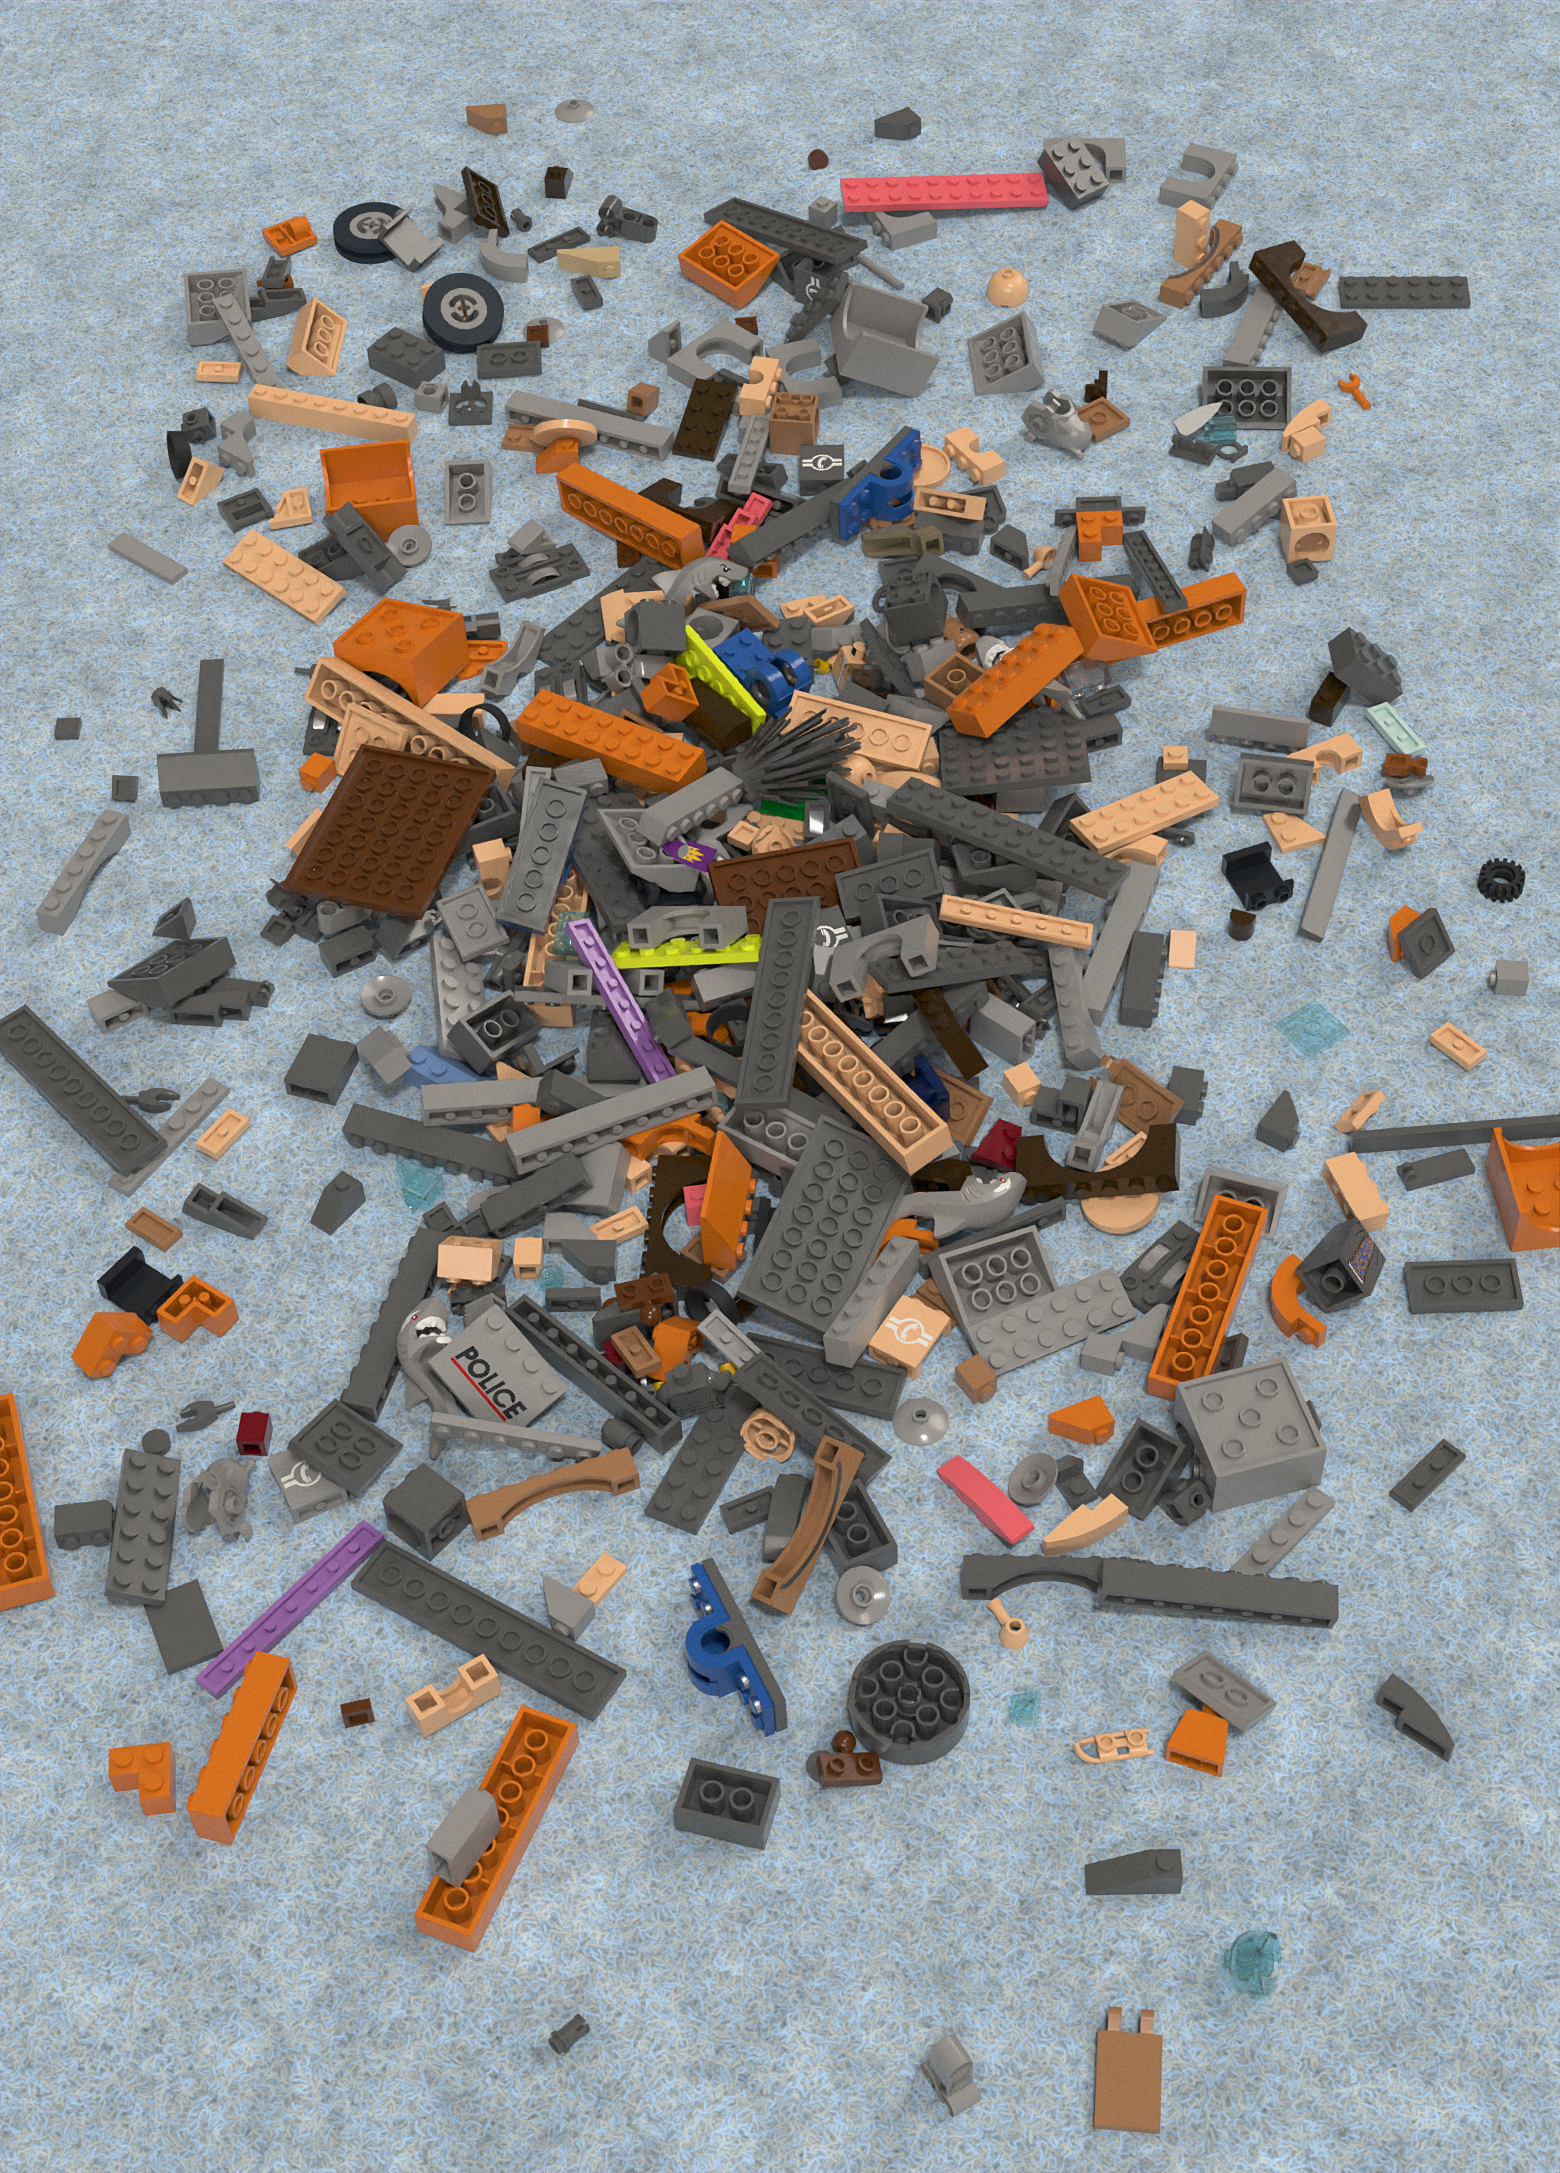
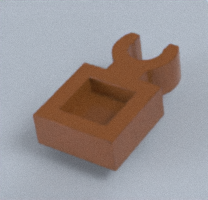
(1402, 764)

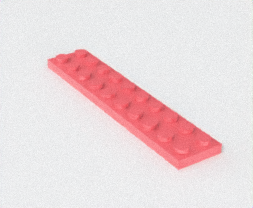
(943, 192)

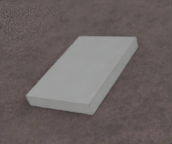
(472, 922)
(1224, 1690)

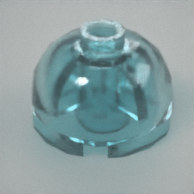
(1252, 1957)

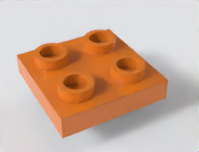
(290, 236)

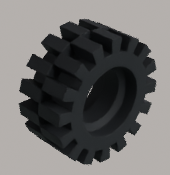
(1501, 870)

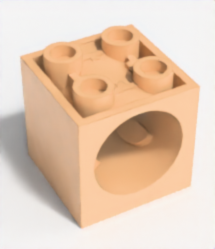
(1307, 528)

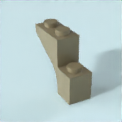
(902, 540)

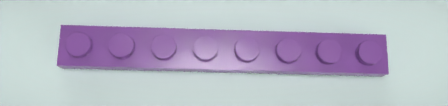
(619, 1000)
(290, 1608)

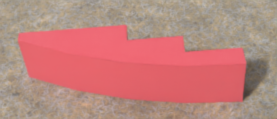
(752, 514)
(986, 1499)

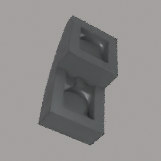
(282, 927)

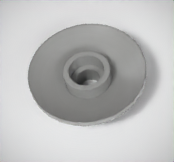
(574, 111)
(556, 327)
(407, 537)
(1409, 784)
(385, 987)
(920, 1431)
(1033, 1478)
(873, 1591)

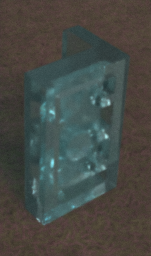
(562, 943)

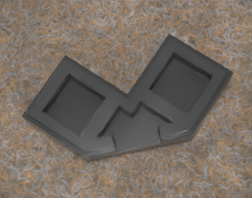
(443, 1220)

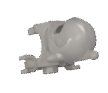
(1057, 422)
(227, 1499)

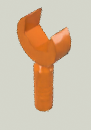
(1353, 387)

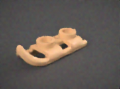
(1109, 1742)

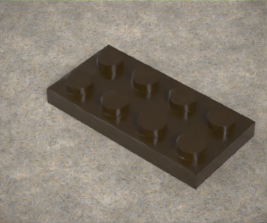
(484, 202)
(705, 420)

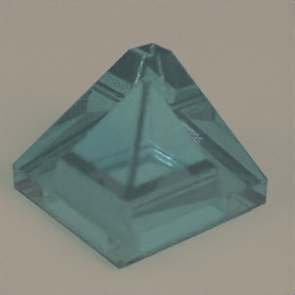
(1025, 1709)

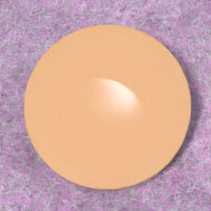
(551, 430)
(934, 468)
(1122, 1212)

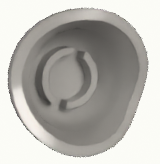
(888, 634)

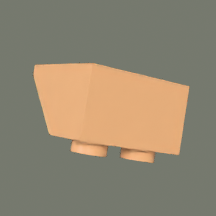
(469, 1259)

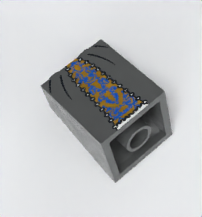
(1342, 1266)

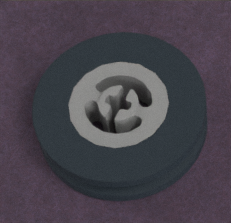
(358, 231)
(480, 303)

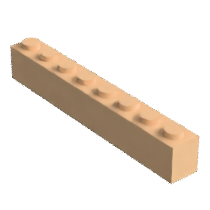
(331, 414)

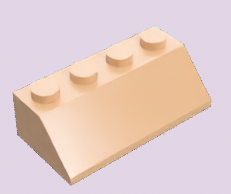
(316, 340)

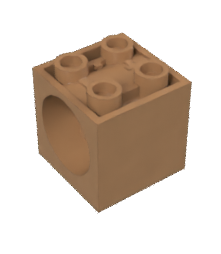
(793, 422)

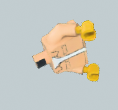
(840, 662)

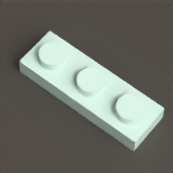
(1395, 730)

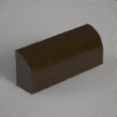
(717, 719)

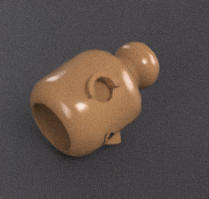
(963, 638)

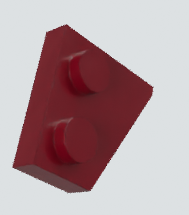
(999, 1146)

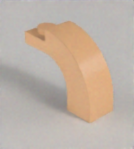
(1385, 821)
(1146, 850)

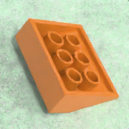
(728, 263)
(1105, 619)
(726, 1205)

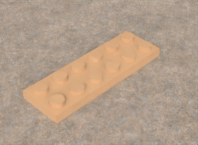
(284, 576)
(883, 735)
(1144, 813)

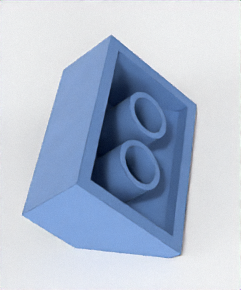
(434, 1069)

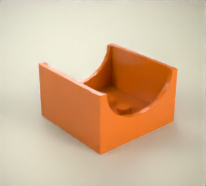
(375, 481)
(408, 643)
(1526, 1191)

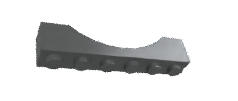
(992, 1575)

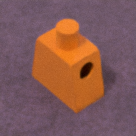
(1199, 1741)

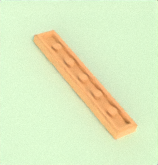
(1016, 922)

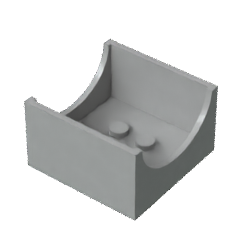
(879, 340)
(1251, 1433)

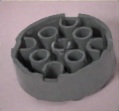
(909, 1702)

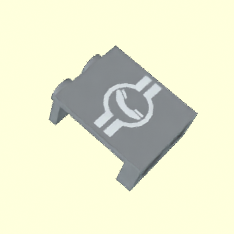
(304, 1486)

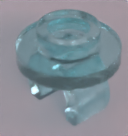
(550, 1277)

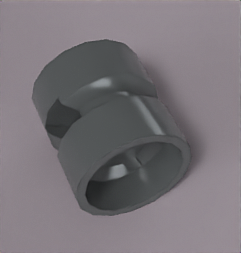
(380, 396)

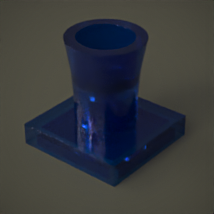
(930, 1087)

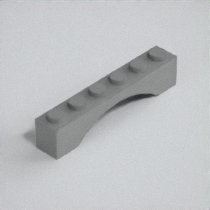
(63, 899)
(1079, 1035)

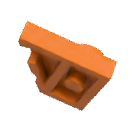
(481, 653)

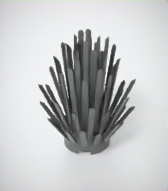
(781, 765)

